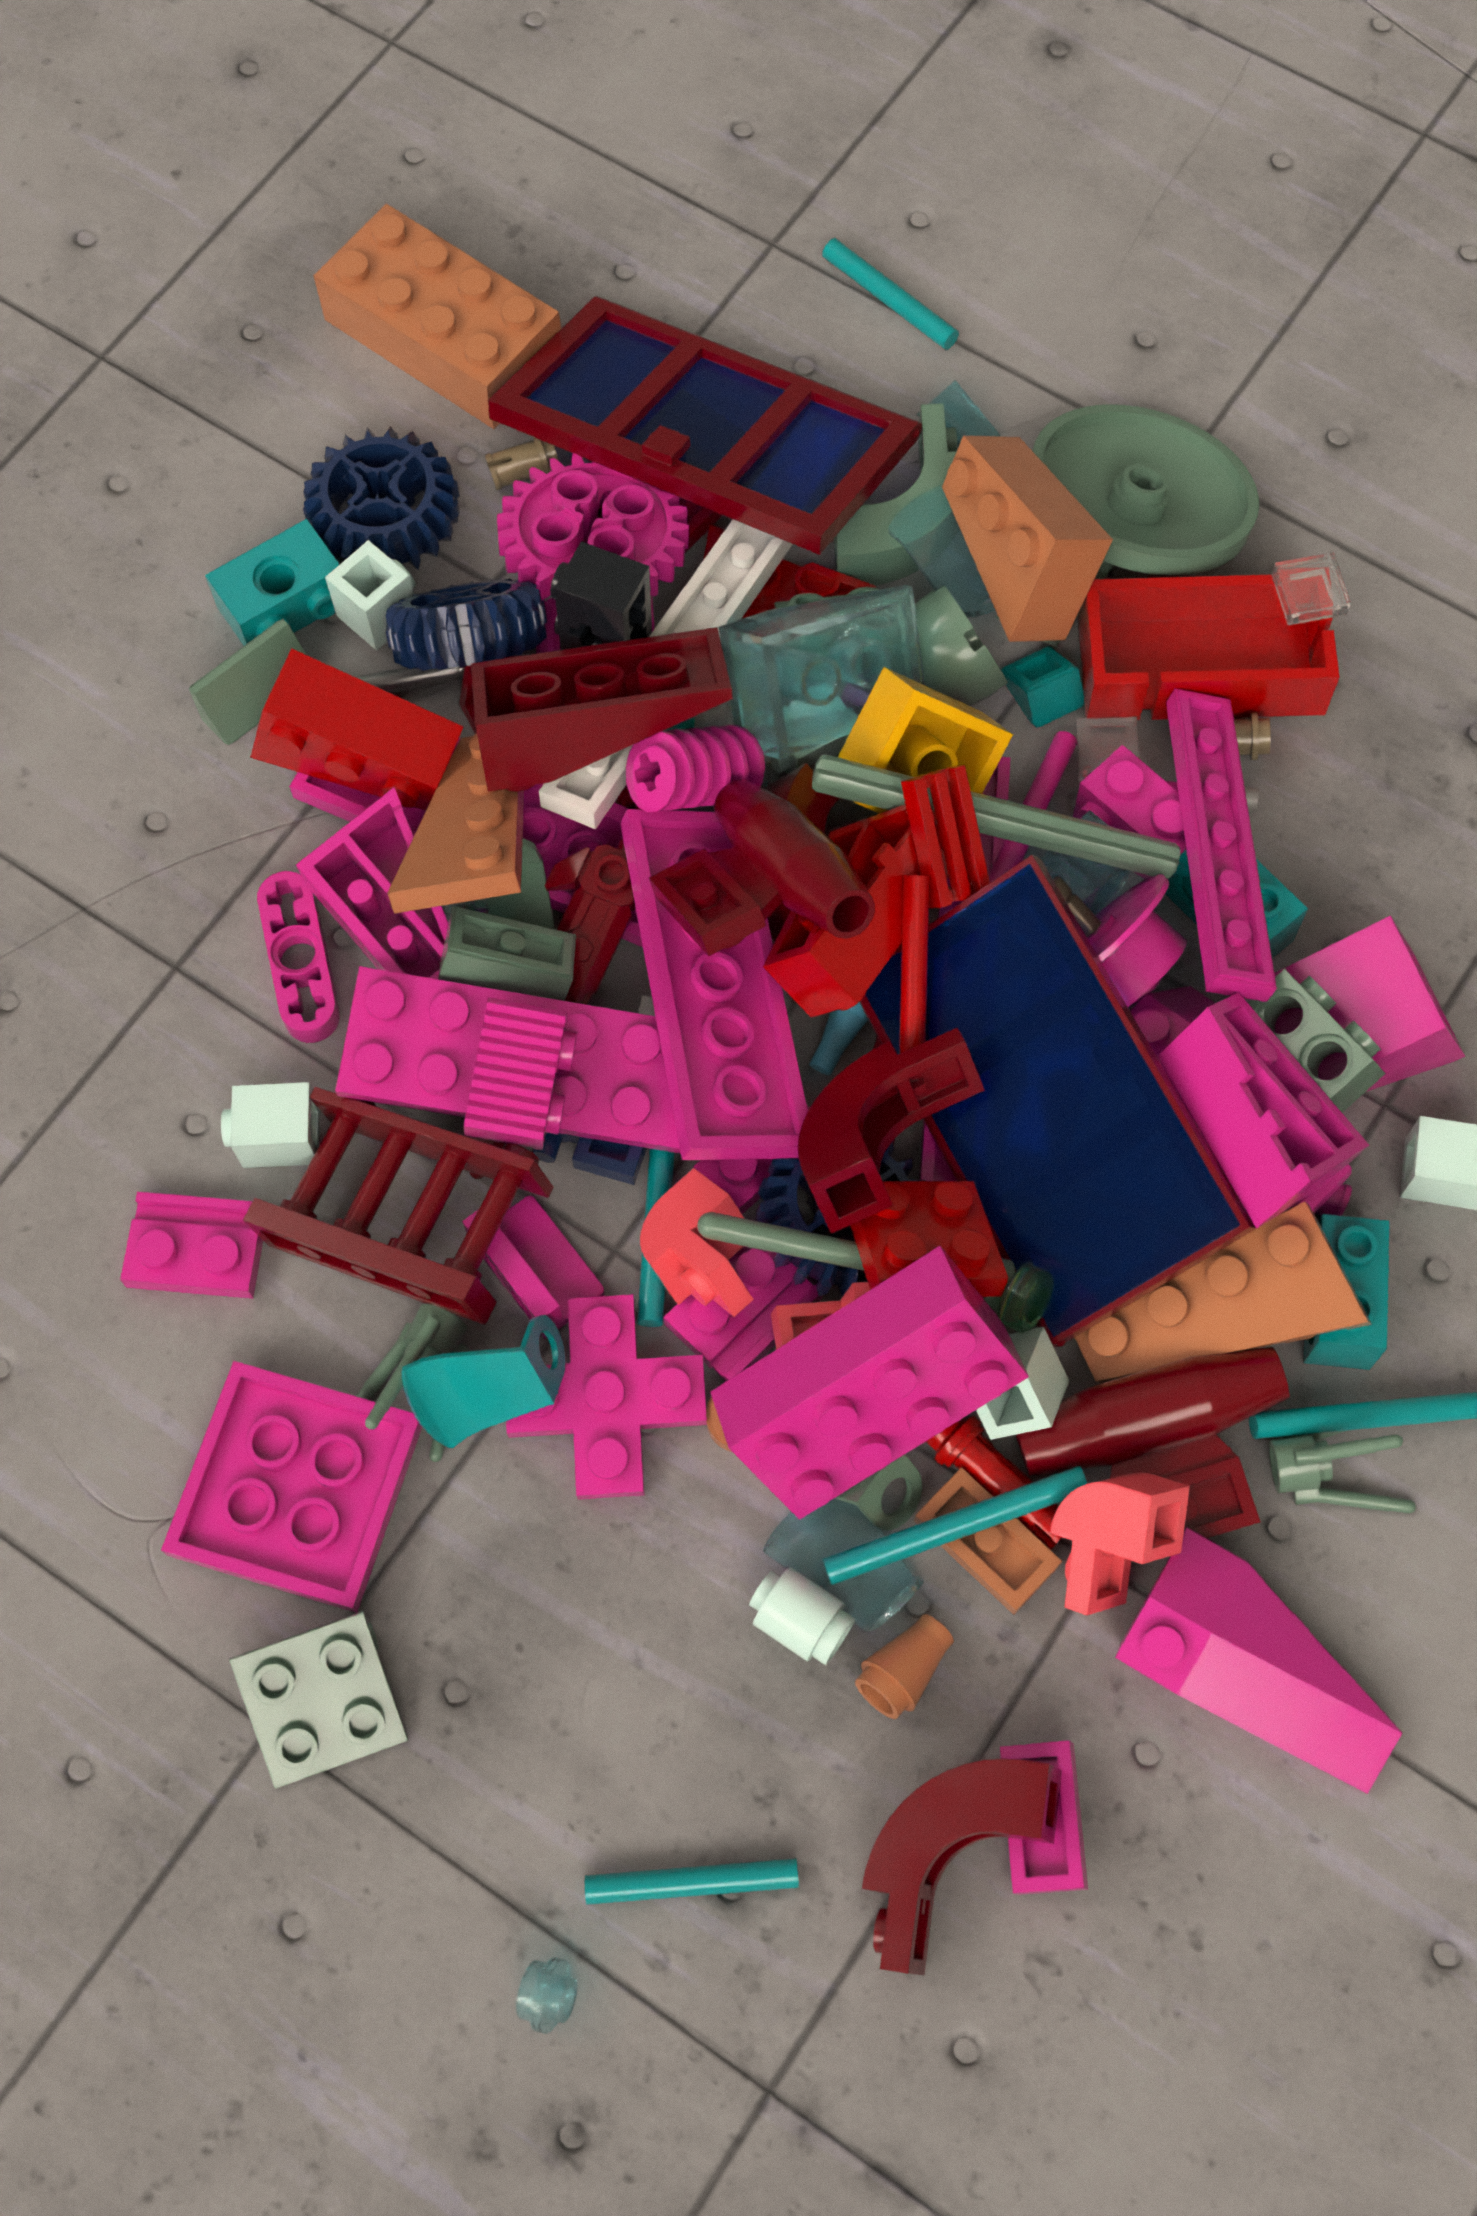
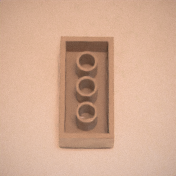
(433, 310)

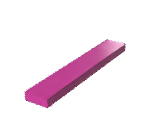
(1220, 847)

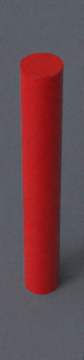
(914, 961)

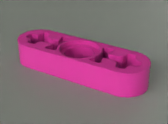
(315, 975)

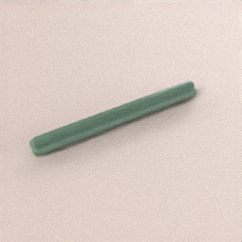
(1008, 820)

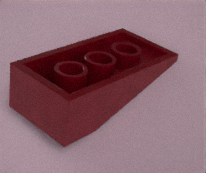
(580, 704)

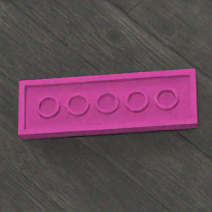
(717, 1014)
(419, 1040)

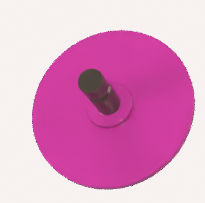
(1130, 937)

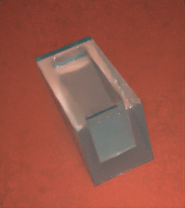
(962, 413)

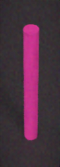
(1038, 796)

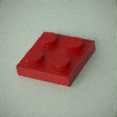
(929, 1217)

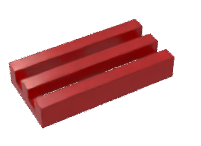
(954, 834)

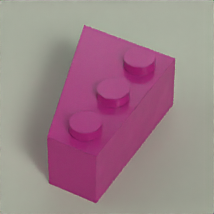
(352, 882)
(1258, 1109)

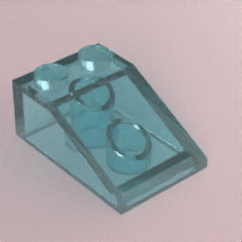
(812, 665)

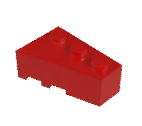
(353, 733)
(836, 972)

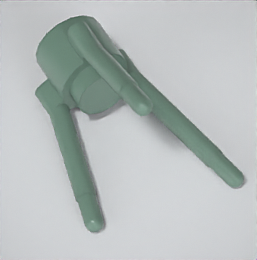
(429, 1334)
(1303, 1462)

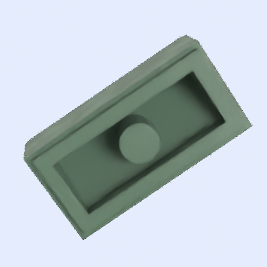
(238, 688)
(507, 955)

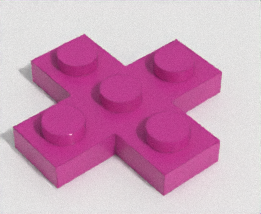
(613, 1396)

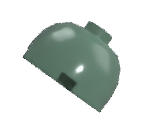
(952, 652)

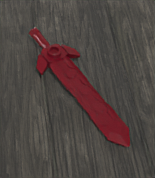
(596, 914)

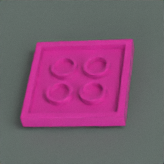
(293, 1487)

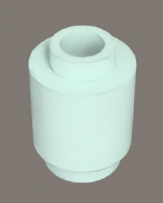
(801, 1615)

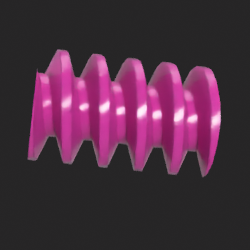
(691, 766)

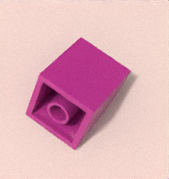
(1387, 995)

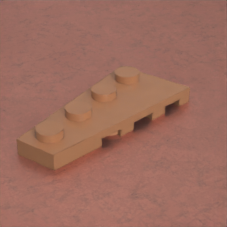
(465, 841)
(1250, 1295)

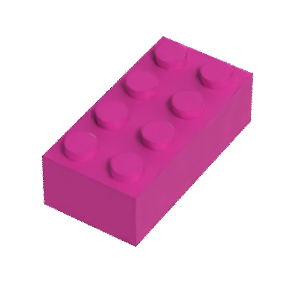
(868, 1384)

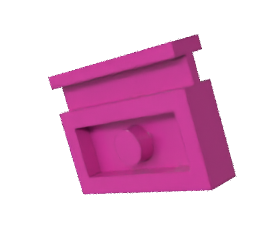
(191, 1246)
(740, 1341)

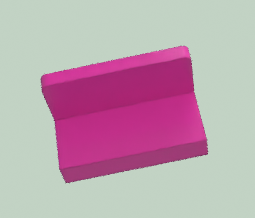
(538, 1263)

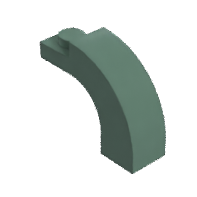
(864, 544)

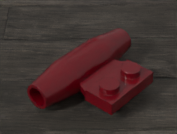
(772, 861)
(1168, 1427)

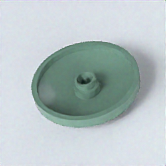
(1154, 485)

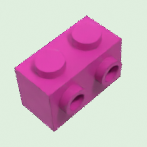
(1132, 799)

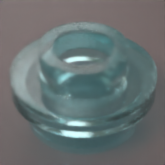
(546, 1994)

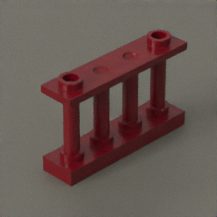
(401, 1263)

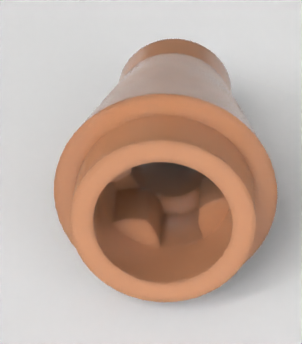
(902, 1668)

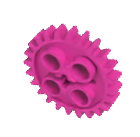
(561, 509)

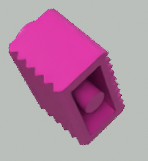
(517, 1074)

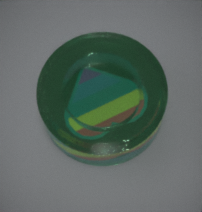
(1025, 1297)

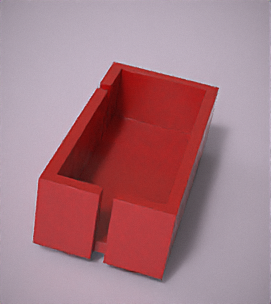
(1202, 638)

